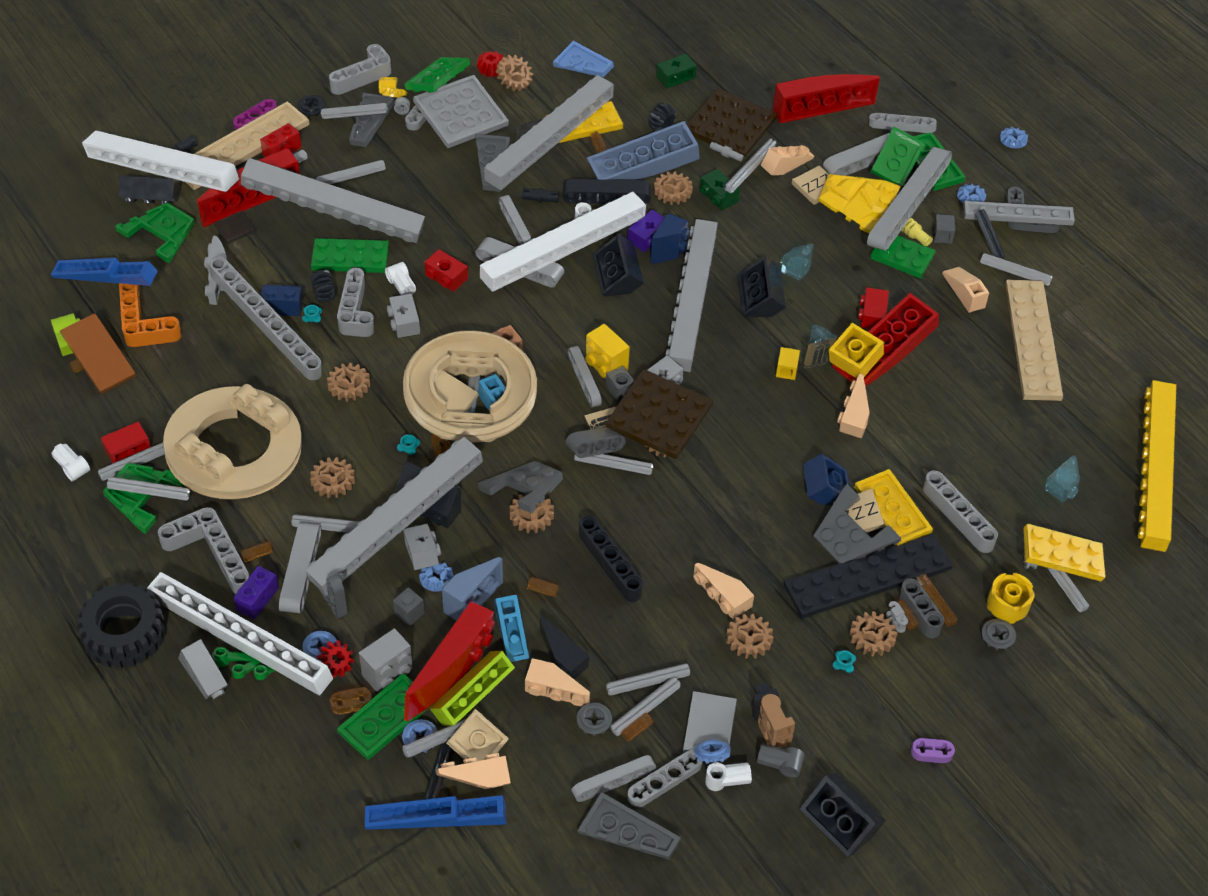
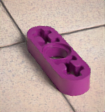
(261, 109)

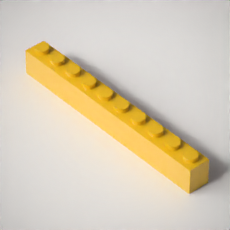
(1158, 466)

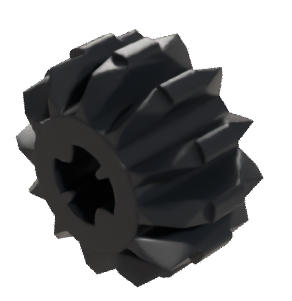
(661, 116)
(323, 286)

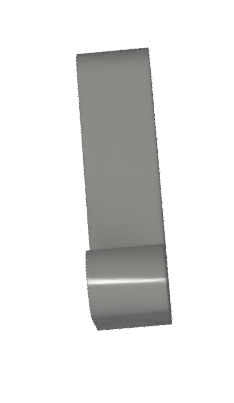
(361, 73)
(350, 318)

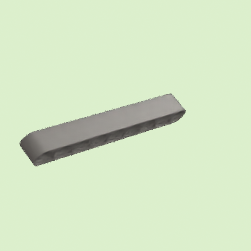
(909, 199)
(273, 325)

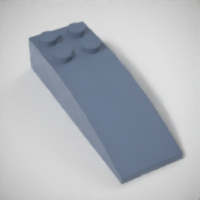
(647, 155)

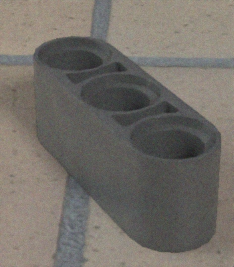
(595, 442)
(920, 599)

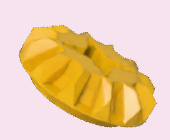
(392, 92)

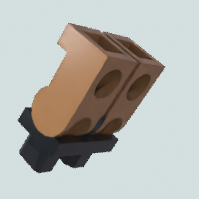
(771, 720)

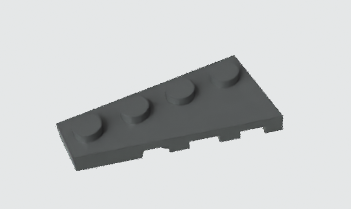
(367, 125)
(488, 149)
(623, 826)

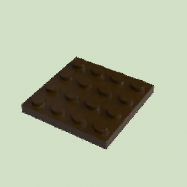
(731, 122)
(659, 414)

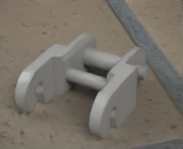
(898, 617)

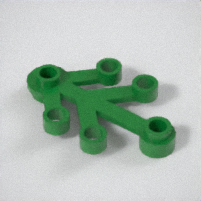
(222, 658)

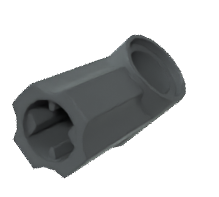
(787, 760)

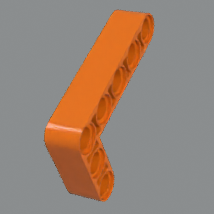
(148, 331)

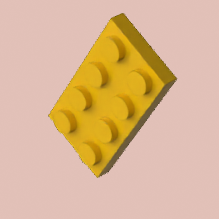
(603, 120)
(896, 506)
(1064, 552)

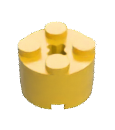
(1010, 597)

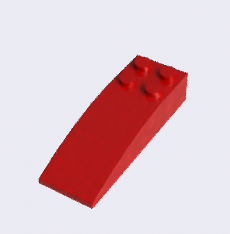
(823, 95)
(219, 204)
(901, 333)
(451, 659)

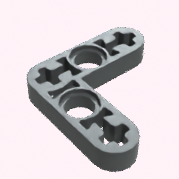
(1046, 228)
(336, 596)

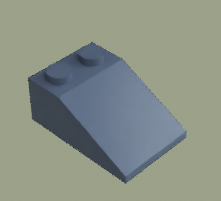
(471, 585)

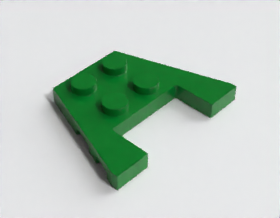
(164, 222)
(130, 502)

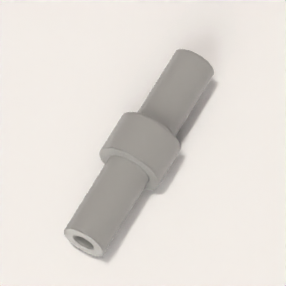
(726, 151)

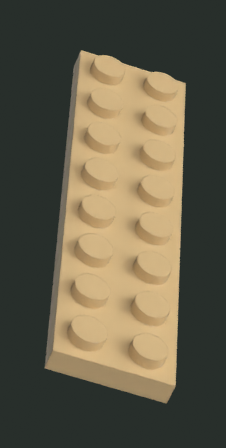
(245, 141)
(1033, 340)

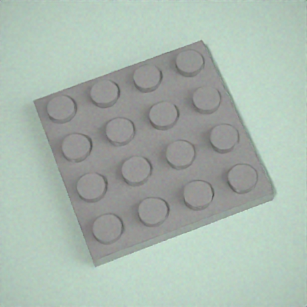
(460, 111)

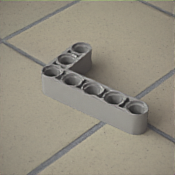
(206, 525)

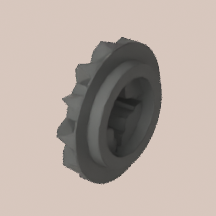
(1002, 628)
(602, 714)

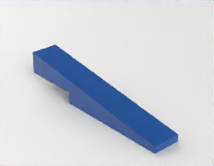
(105, 270)
(437, 813)

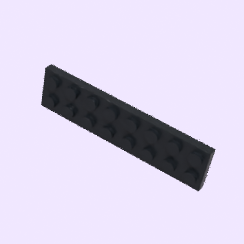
(866, 576)

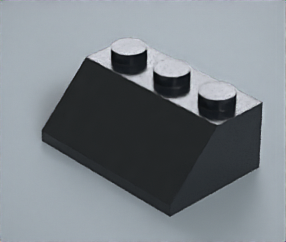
(149, 189)
(618, 267)
(761, 289)
(442, 511)
(842, 814)

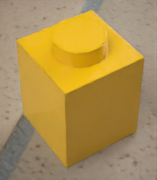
(787, 363)

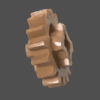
(514, 72)
(673, 188)
(348, 382)
(332, 477)
(538, 519)
(873, 633)
(749, 636)

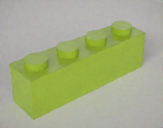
(472, 688)

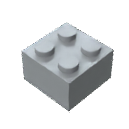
(385, 660)

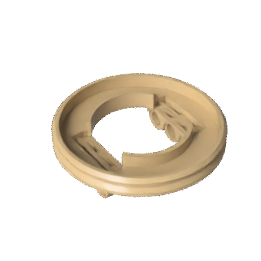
(473, 355)
(212, 472)

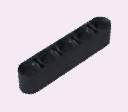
(603, 191)
(612, 567)

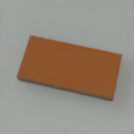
(97, 353)

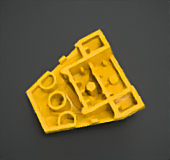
(859, 198)

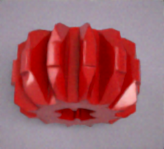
(488, 63)
(343, 658)

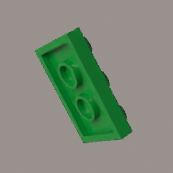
(897, 157)
(905, 256)

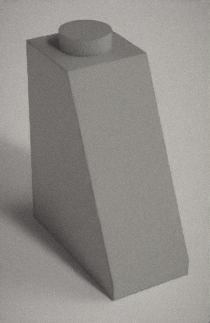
(203, 670)

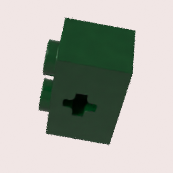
(676, 71)
(713, 187)

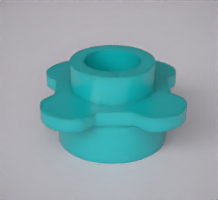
(312, 313)
(408, 440)
(844, 656)

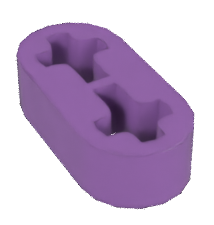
(932, 750)

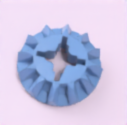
(1009, 140)
(963, 193)
(432, 583)
(311, 642)
(417, 727)
(720, 751)

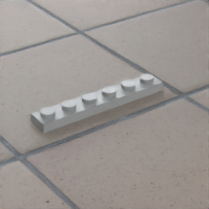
(1021, 213)

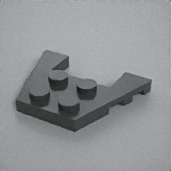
(532, 479)
(844, 537)

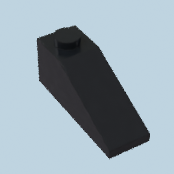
(563, 651)

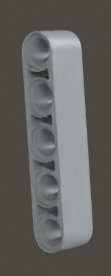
(855, 158)
(493, 248)
(960, 511)
(296, 578)

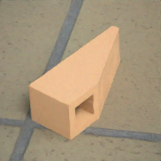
(784, 159)
(967, 288)
(857, 412)
(727, 591)
(550, 681)
(483, 774)

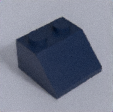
(669, 239)
(284, 299)
(824, 479)

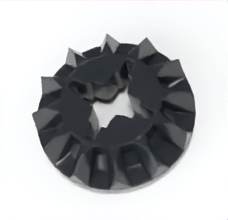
(306, 102)

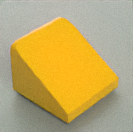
(388, 82)

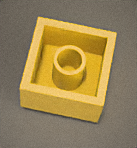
(606, 350)
(856, 351)

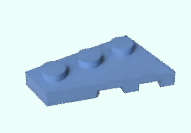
(583, 60)

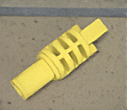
(915, 231)

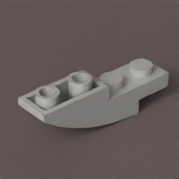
(213, 289)

